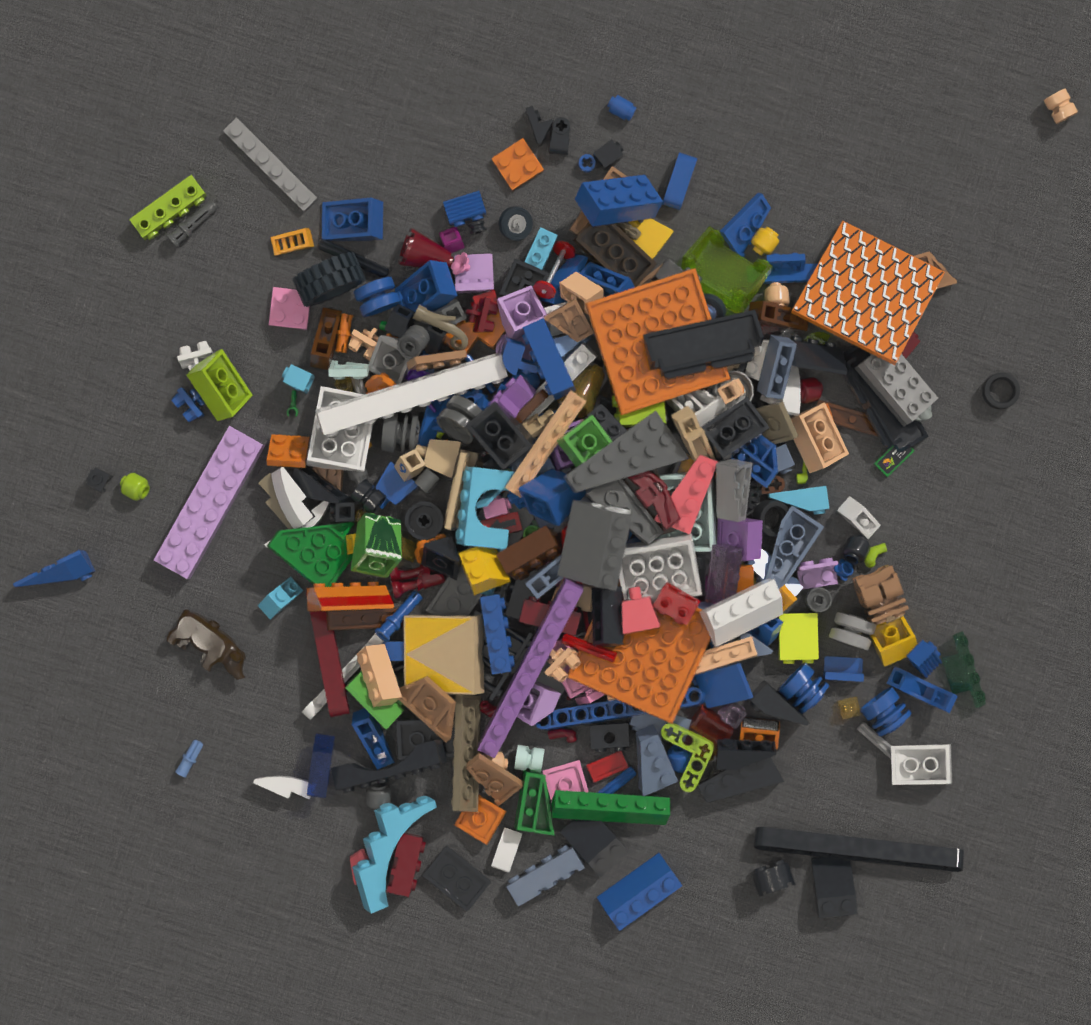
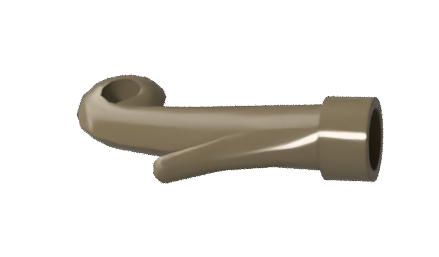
(442, 322)

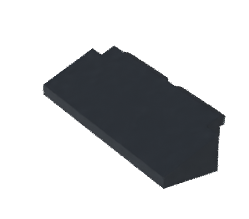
(702, 344)
(881, 418)

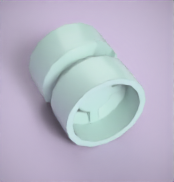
(529, 759)

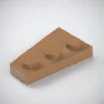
(495, 779)

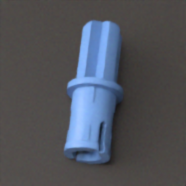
(189, 758)

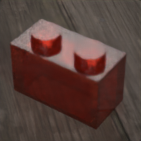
(710, 725)

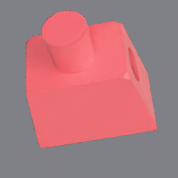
(638, 612)

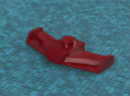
(655, 492)

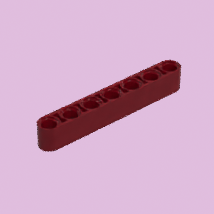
(330, 665)

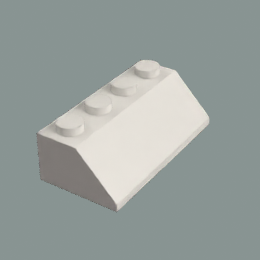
(743, 611)

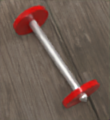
(544, 288)

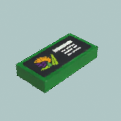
(892, 460)

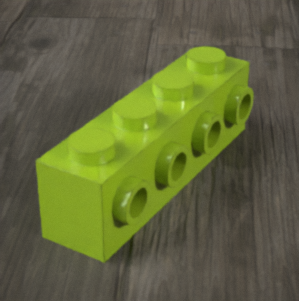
(168, 207)

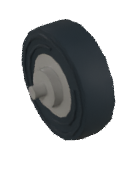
(515, 223)

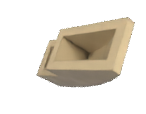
(692, 433)

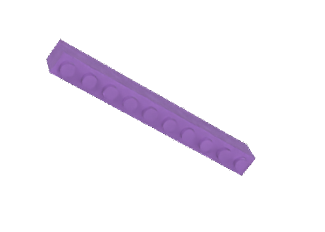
(530, 667)

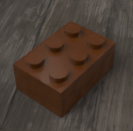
(530, 553)

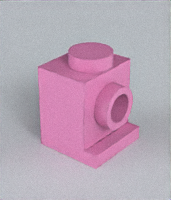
(497, 507)

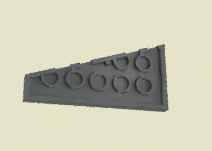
(636, 451)

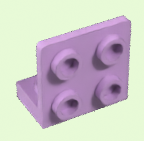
(479, 276)
(817, 575)

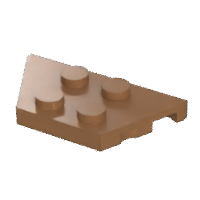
(430, 705)

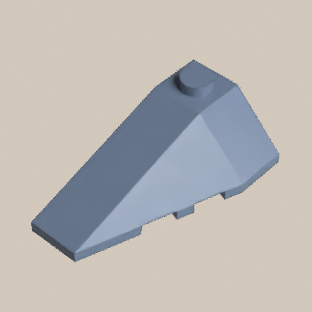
(793, 541)

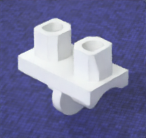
(190, 359)

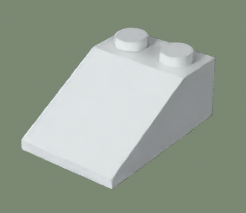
(921, 764)

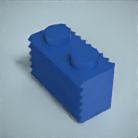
(464, 209)
(924, 657)

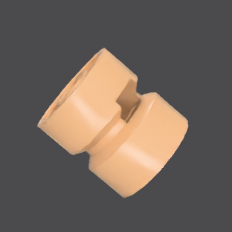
(1060, 106)

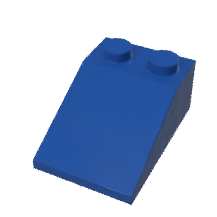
(352, 220)
(428, 286)

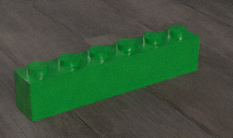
(610, 807)

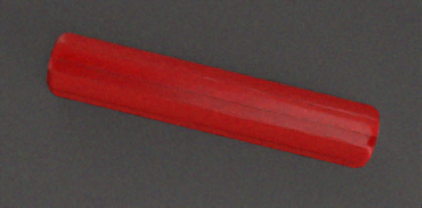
(588, 647)

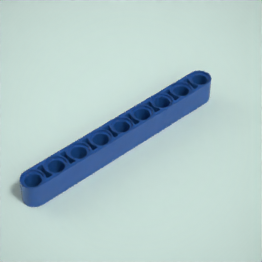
(610, 713)

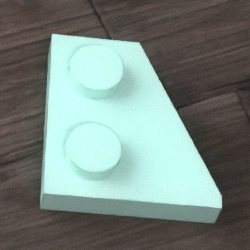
(350, 369)

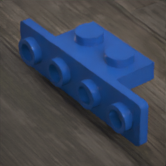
(789, 268)
(429, 425)

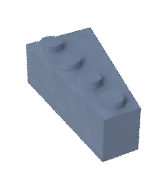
(544, 875)

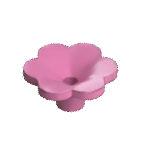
(460, 264)

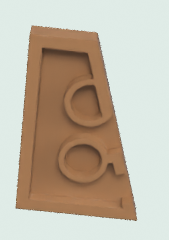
(437, 361)

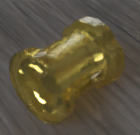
(347, 381)

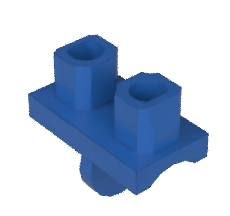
(183, 397)

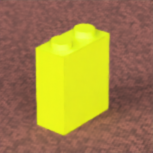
(798, 638)

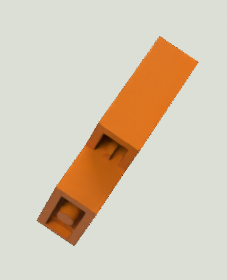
(487, 338)

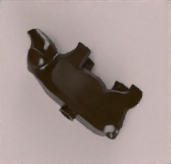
(210, 640)

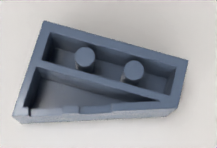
(653, 763)

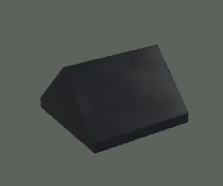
(442, 557)

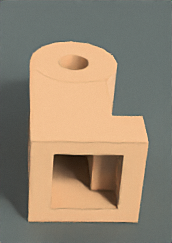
(731, 390)

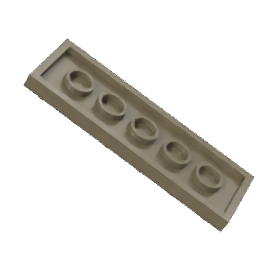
(465, 748)

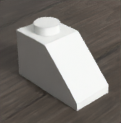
(859, 517)

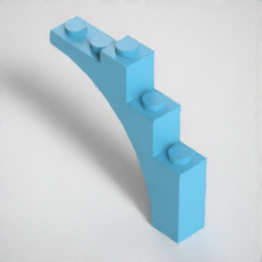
(393, 823)

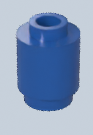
(621, 107)

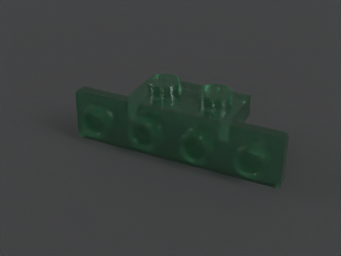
(961, 671)

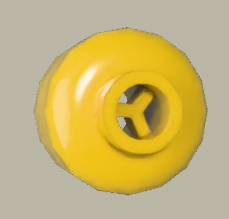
(765, 241)

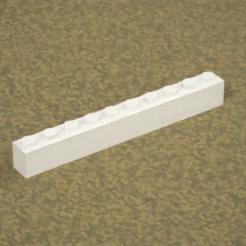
(410, 394)

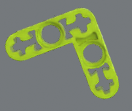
(693, 748)

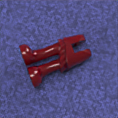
(424, 579)

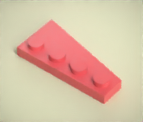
(691, 492)

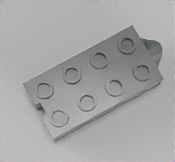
(898, 388)

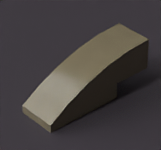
(267, 484)

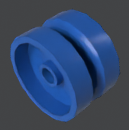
(377, 296)

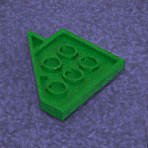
(315, 551)

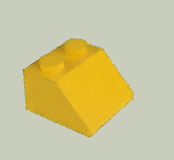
(483, 569)
(893, 640)

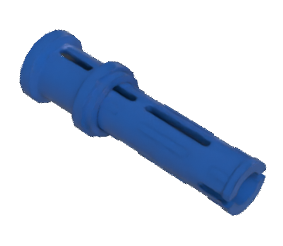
(393, 622)

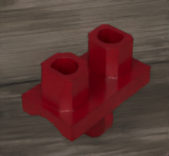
(484, 308)

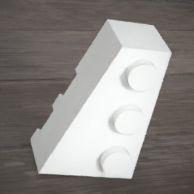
(701, 403)

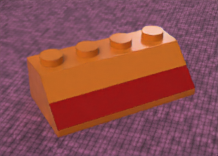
(348, 598)

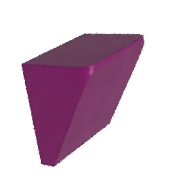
(452, 240)

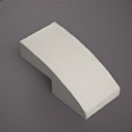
(506, 850)

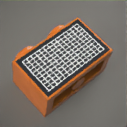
(760, 730)

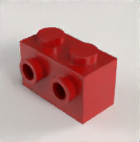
(676, 604)

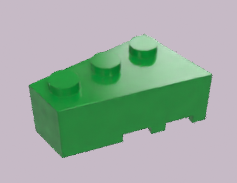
(533, 805)

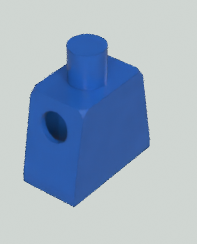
(394, 487)

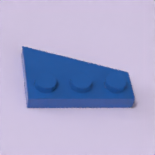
(743, 225)

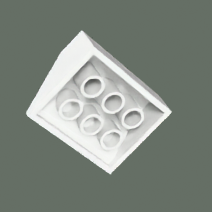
(341, 451)
(660, 562)

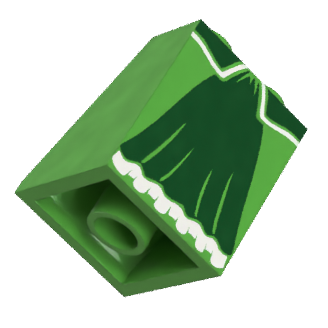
(377, 545)

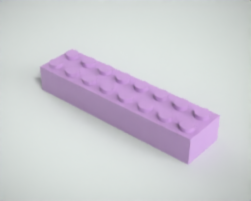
(209, 503)

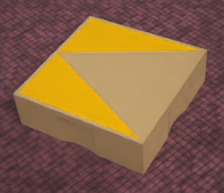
(445, 651)

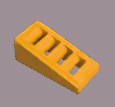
(307, 238)

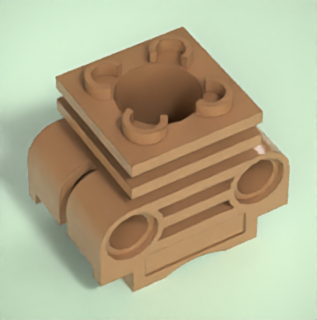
(880, 593)

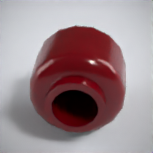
(810, 390)

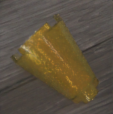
(588, 387)

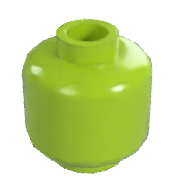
(134, 486)

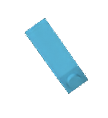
(807, 499)

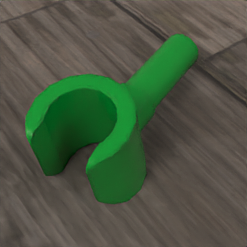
(293, 404)

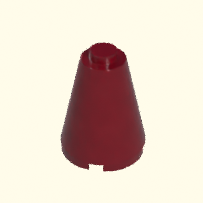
(419, 249)

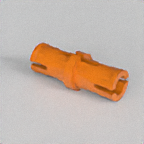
(343, 333)

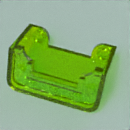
(725, 271)

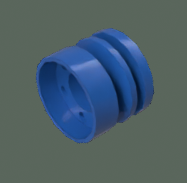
(803, 688)
(885, 711)

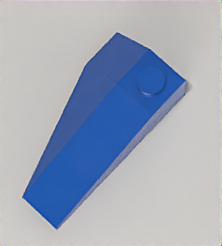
(69, 568)

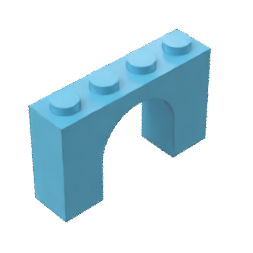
(470, 530)

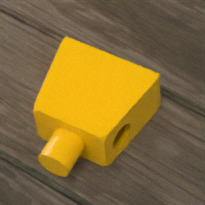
(652, 237)

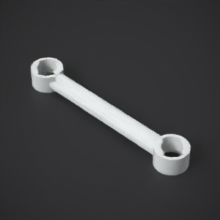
(353, 665)

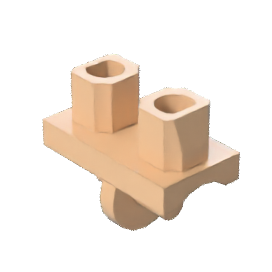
(367, 341)
(559, 661)

